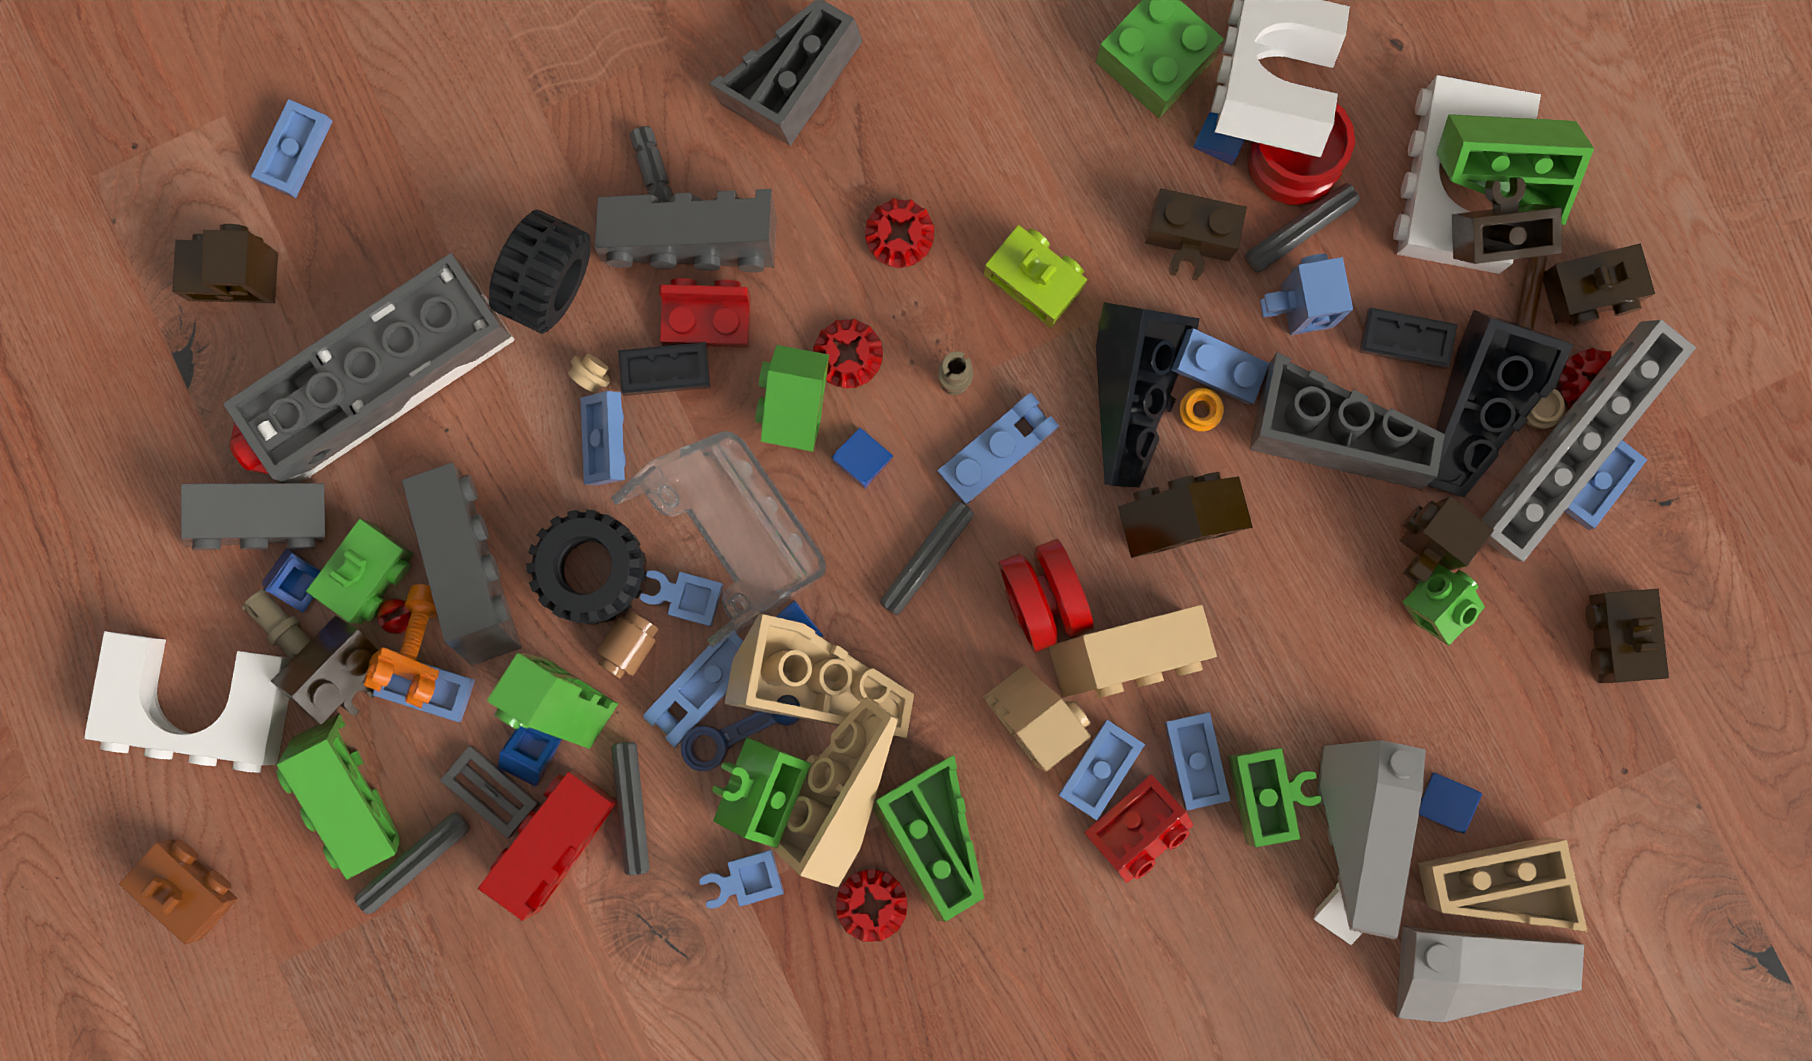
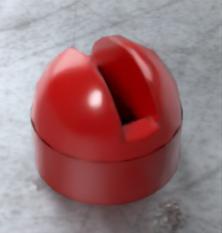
(396, 625)

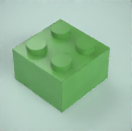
(1159, 52)

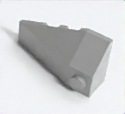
(1372, 819)
(1469, 974)

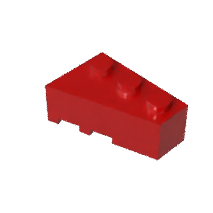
(547, 845)

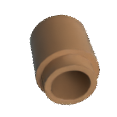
(626, 644)

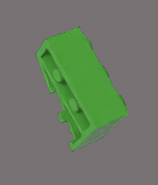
(1541, 151)
(550, 700)
(337, 799)
(933, 838)

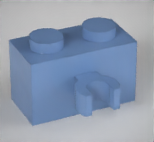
(1312, 295)

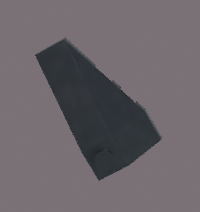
(1135, 385)
(1490, 392)

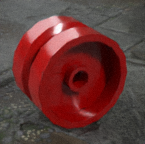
(1301, 177)
(1040, 597)

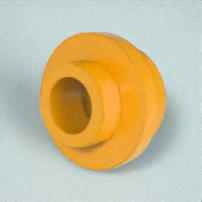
(1210, 400)

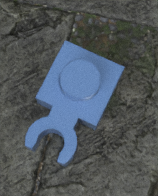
(690, 598)
(751, 880)

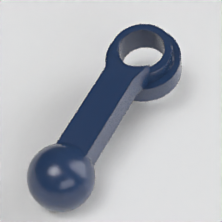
(728, 736)

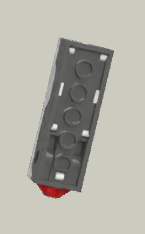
(365, 374)

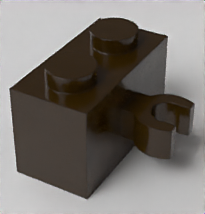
(1195, 228)
(1507, 229)
(1598, 284)
(1442, 535)
(1627, 636)
(328, 671)

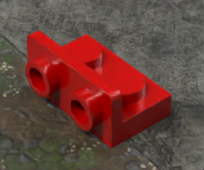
(705, 313)
(1140, 829)

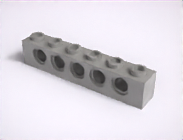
(1585, 437)

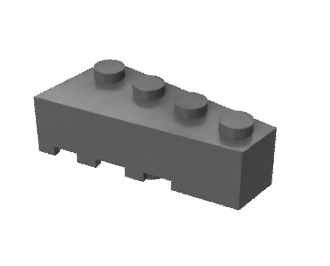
(688, 231)
(1330, 427)
(460, 565)

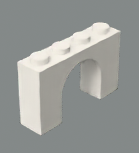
(1257, 103)
(1427, 218)
(128, 711)

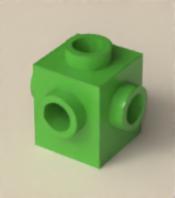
(1445, 604)

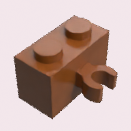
(179, 890)

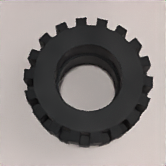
(539, 271)
(550, 559)

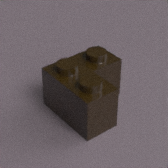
(225, 267)
(1184, 514)

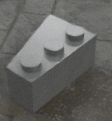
(791, 72)
(252, 515)

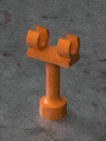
(404, 664)

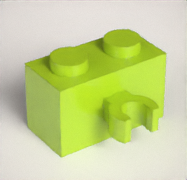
(1035, 275)

